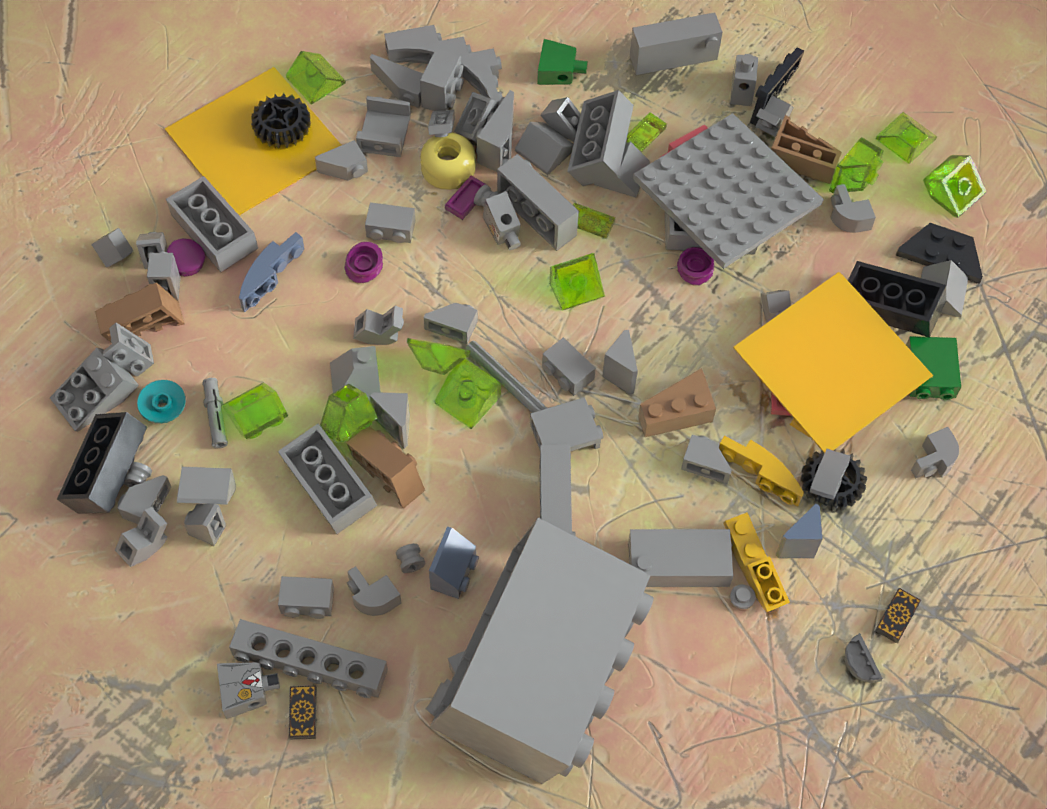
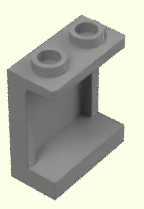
(567, 425)

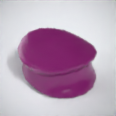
(188, 256)
(364, 262)
(695, 266)

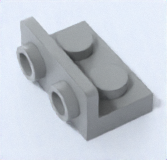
(128, 350)

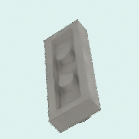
(441, 123)

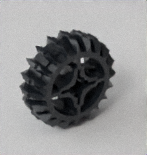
(281, 120)
(847, 493)

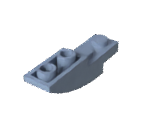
(262, 274)

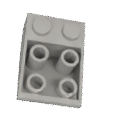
(495, 139)
(93, 389)

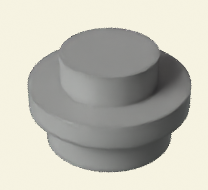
(742, 596)

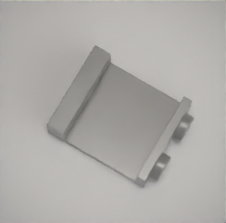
(384, 126)

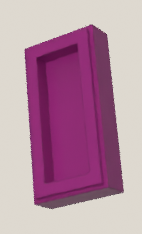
(463, 200)

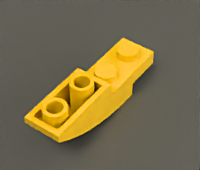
(771, 472)
(755, 564)

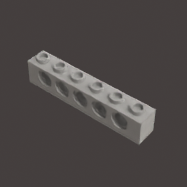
(250, 634)

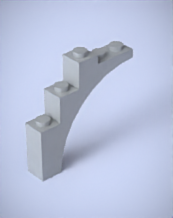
(419, 44)

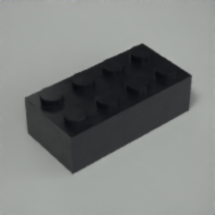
(900, 298)
(102, 463)

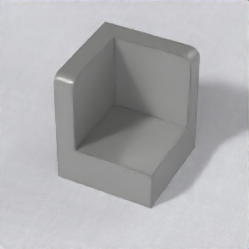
(112, 247)

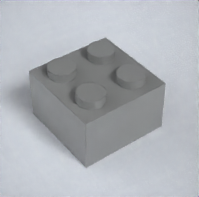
(441, 80)

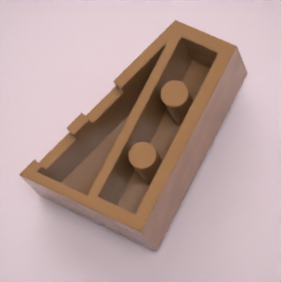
(805, 152)
(140, 311)
(678, 406)
(387, 463)

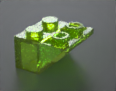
(346, 413)

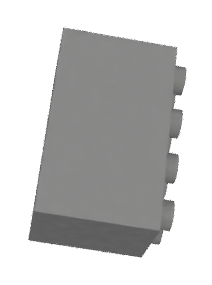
(545, 654)

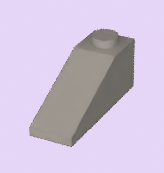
(398, 79)

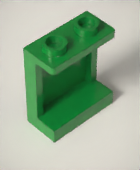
(942, 360)

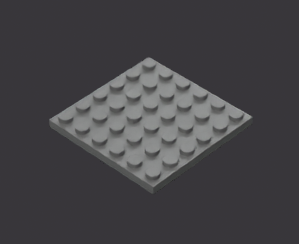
(727, 190)

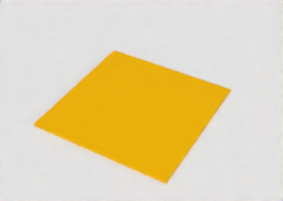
(233, 159)
(832, 362)

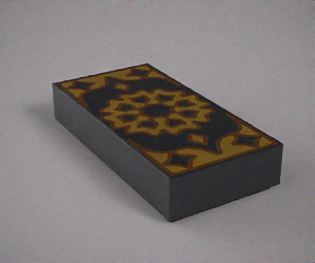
(898, 615)
(302, 712)

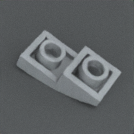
(830, 474)

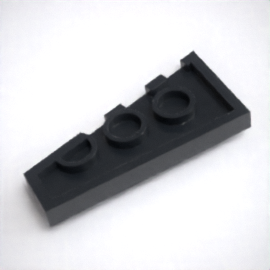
(776, 82)

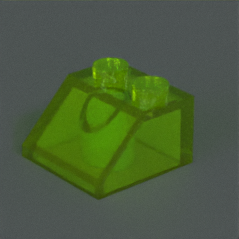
(858, 167)
(955, 184)
(468, 393)
(256, 410)

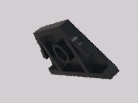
(939, 244)

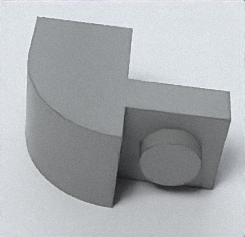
(773, 115)
(849, 215)
(775, 303)
(379, 328)
(941, 452)
(143, 540)
(372, 599)

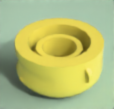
(447, 173)

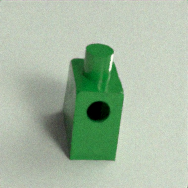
(558, 64)

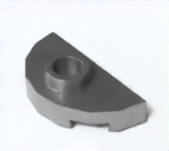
(860, 661)

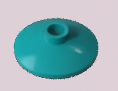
(157, 393)

